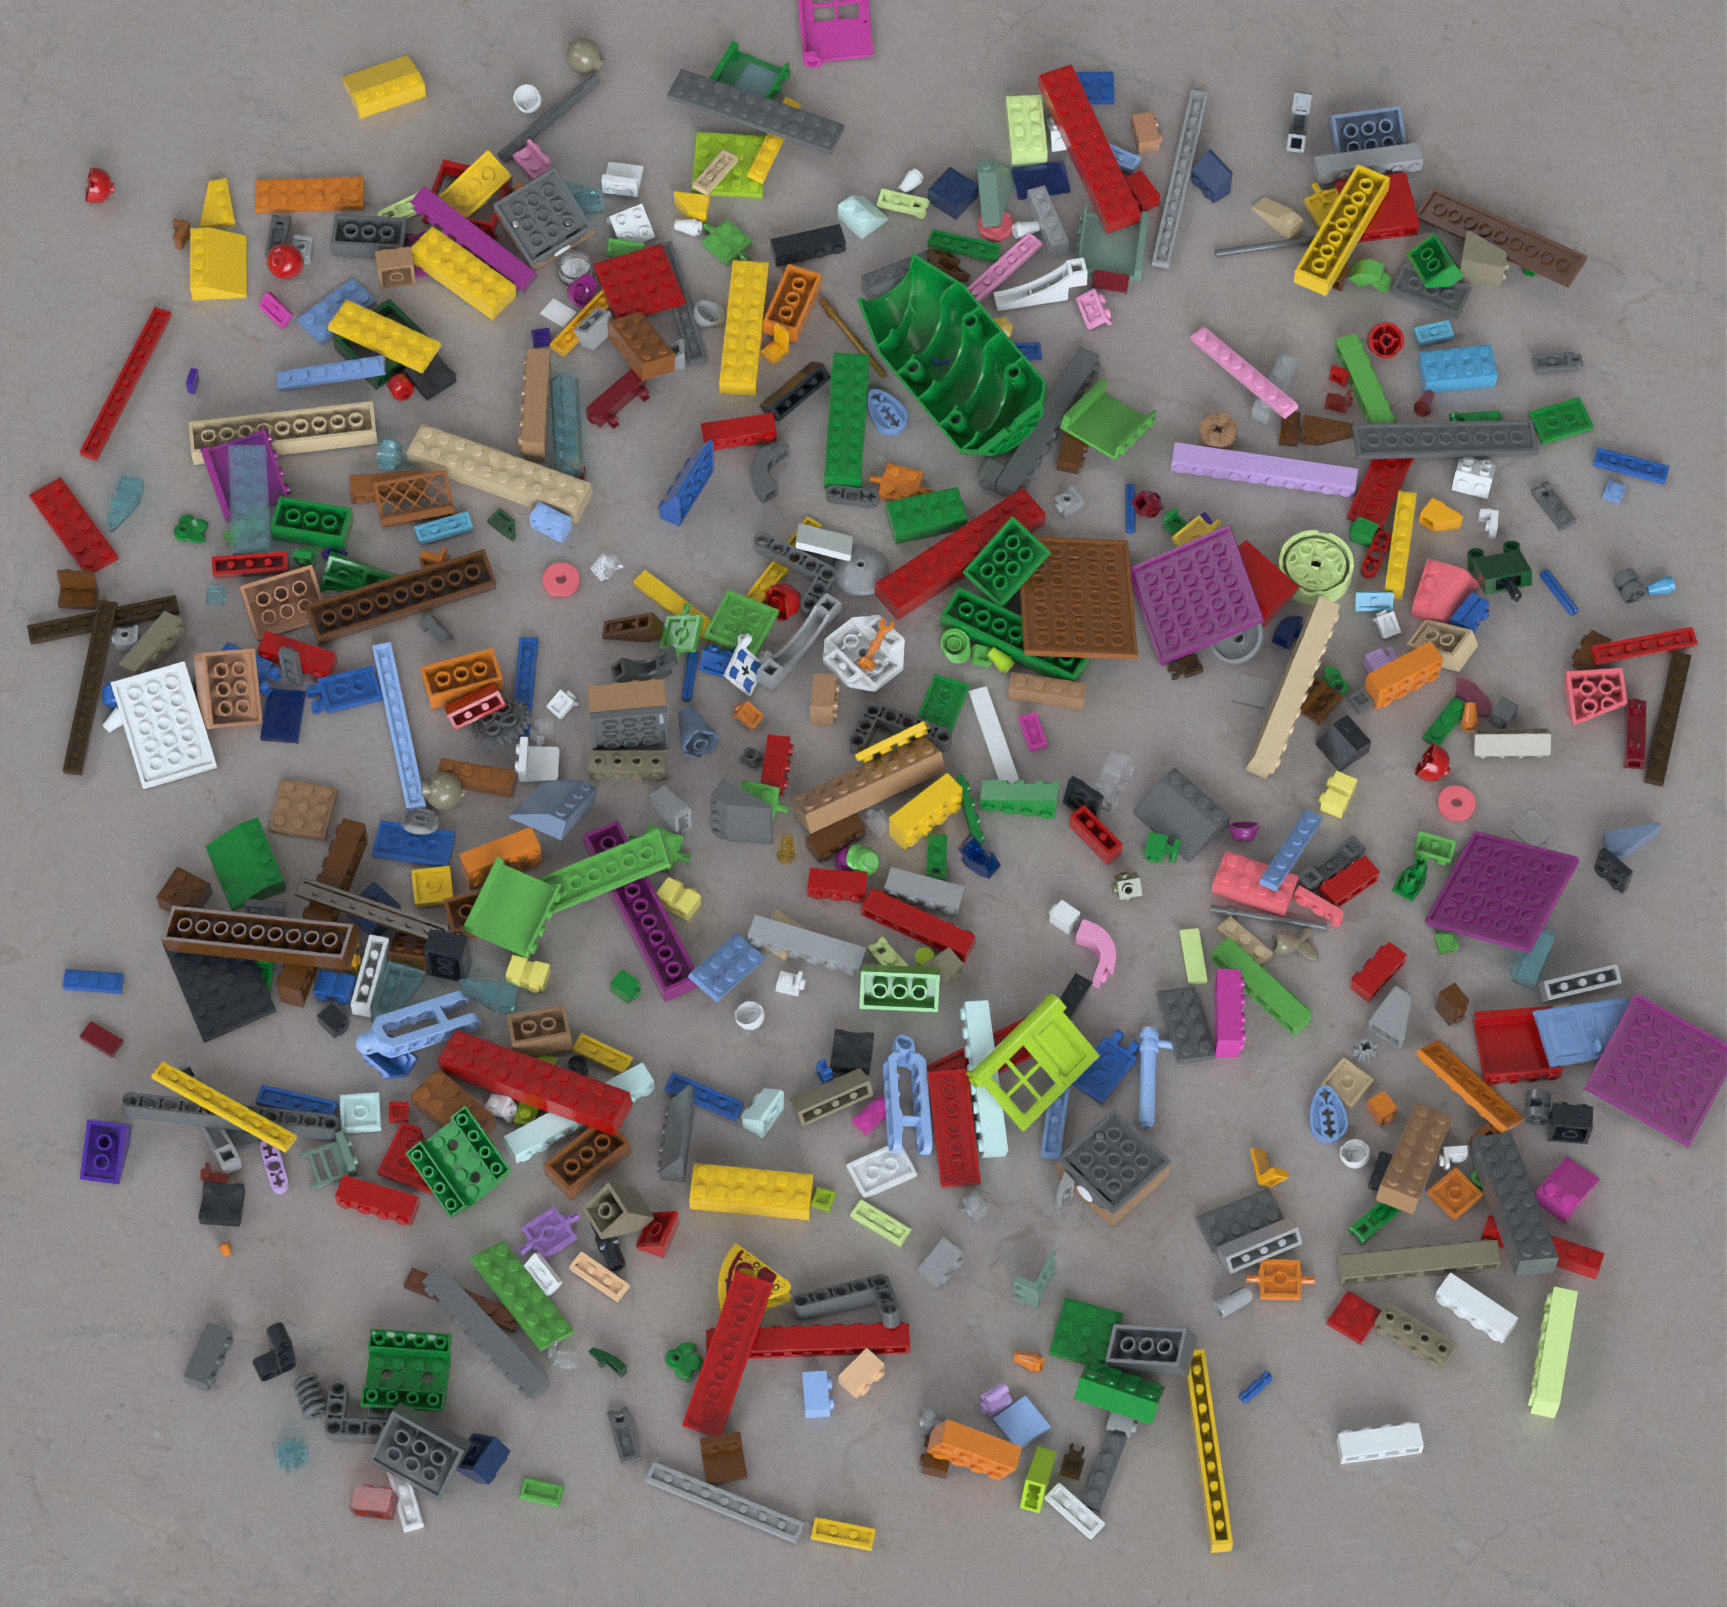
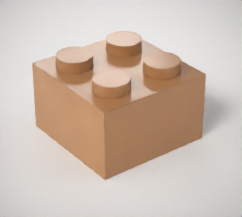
(395, 268)
(824, 699)

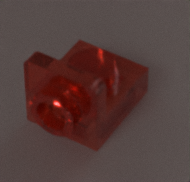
(1339, 403)
(216, 1177)

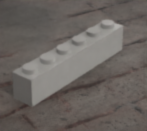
(1382, 160)
(806, 945)

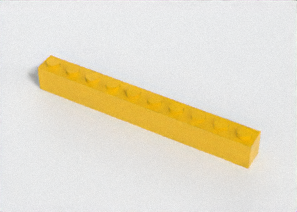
(1208, 1455)

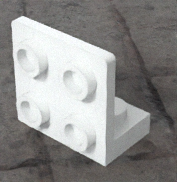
(622, 179)
(632, 224)

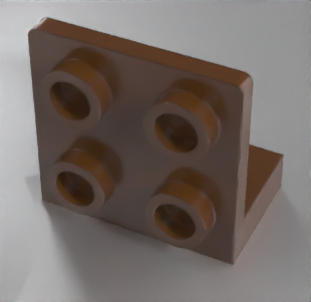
(77, 589)
(408, 951)
(723, 1458)

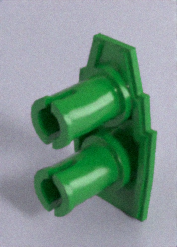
(1411, 880)

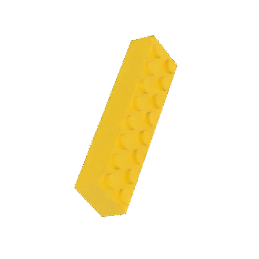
(1341, 230)
(744, 328)

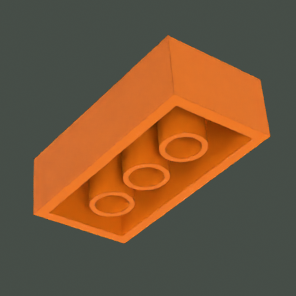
(793, 301)
(1404, 675)
(460, 676)
(517, 850)
(973, 1449)

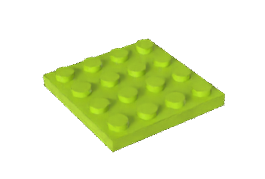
(736, 181)

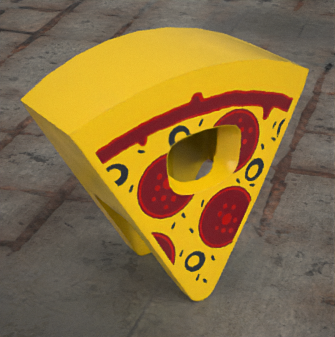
(742, 1261)

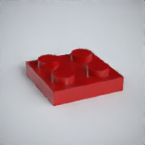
(1354, 1317)

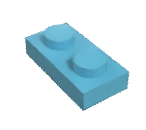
(1433, 333)
(1373, 600)

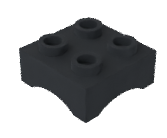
(433, 380)
(851, 1051)
(222, 1204)

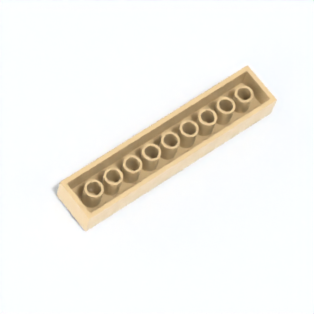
(292, 430)
(498, 472)
(1293, 688)

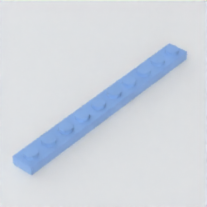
(398, 726)

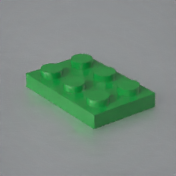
(1561, 421)
(944, 701)

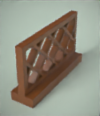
(415, 515)

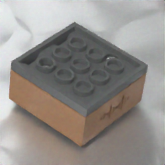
(543, 219)
(629, 715)
(1113, 1167)

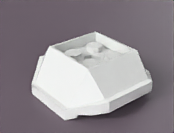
(851, 641)

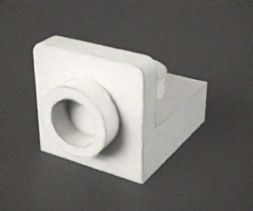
(1491, 518)
(1387, 624)
(562, 703)
(790, 983)
(1454, 1153)

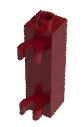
(615, 398)
(1634, 734)

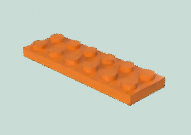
(309, 194)
(1470, 1086)

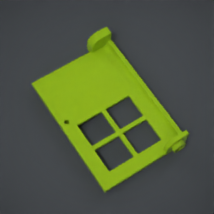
(1055, 1047)

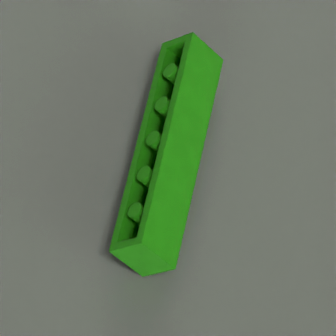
(1363, 380)
(1263, 987)

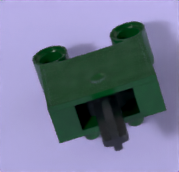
(1501, 571)

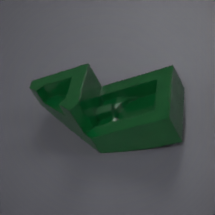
(503, 524)
(606, 1358)

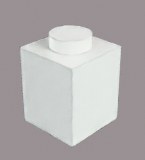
(1064, 916)

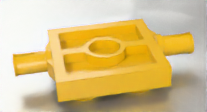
(1320, 203)
(1194, 530)

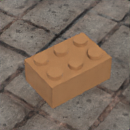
(540, 1031)

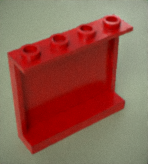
(1396, 213)
(1511, 1047)

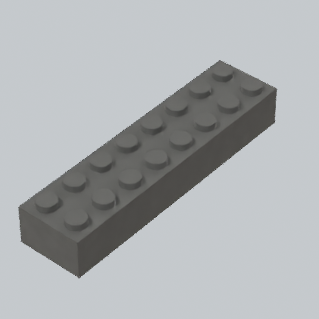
(1513, 1204)

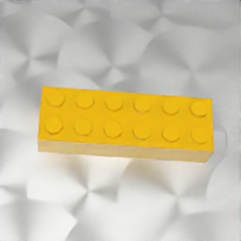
(463, 273)
(751, 1191)

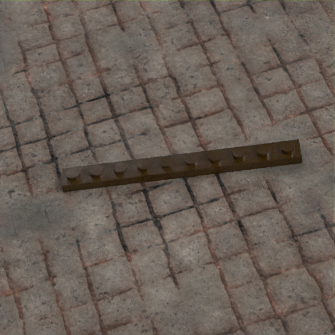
(90, 687)

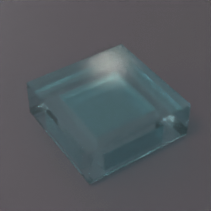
(216, 595)

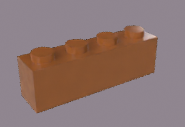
(363, 490)
(481, 777)

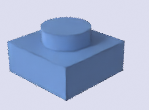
(1614, 492)

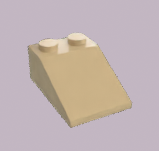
(1451, 641)

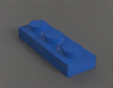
(93, 981)

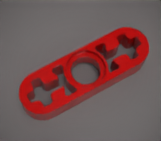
(1375, 561)

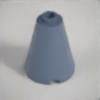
(695, 733)

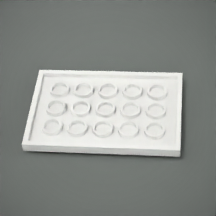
(163, 725)

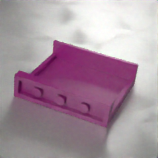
(216, 464)

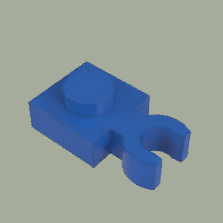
(824, 1072)

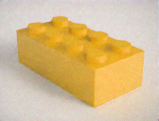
(925, 812)

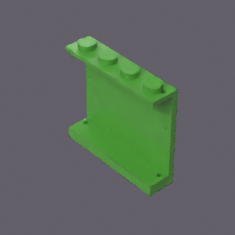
(1106, 422)
(512, 909)

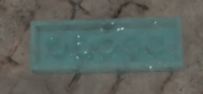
(248, 499)

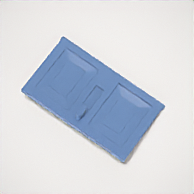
(1578, 1031)

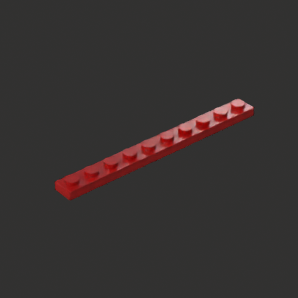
(125, 384)

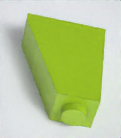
(1038, 1479)

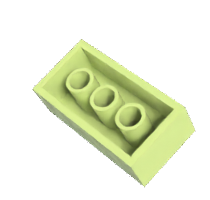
(1026, 130)

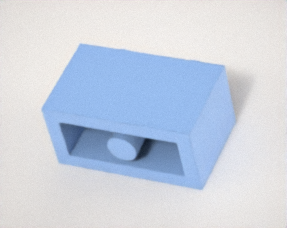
(816, 1394)

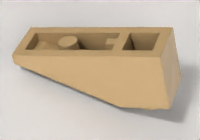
(1279, 217)

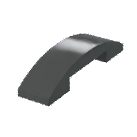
(1327, 868)

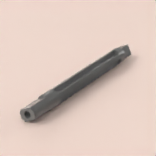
(548, 118)

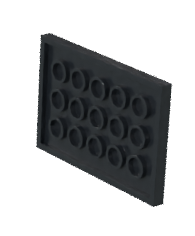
(221, 991)

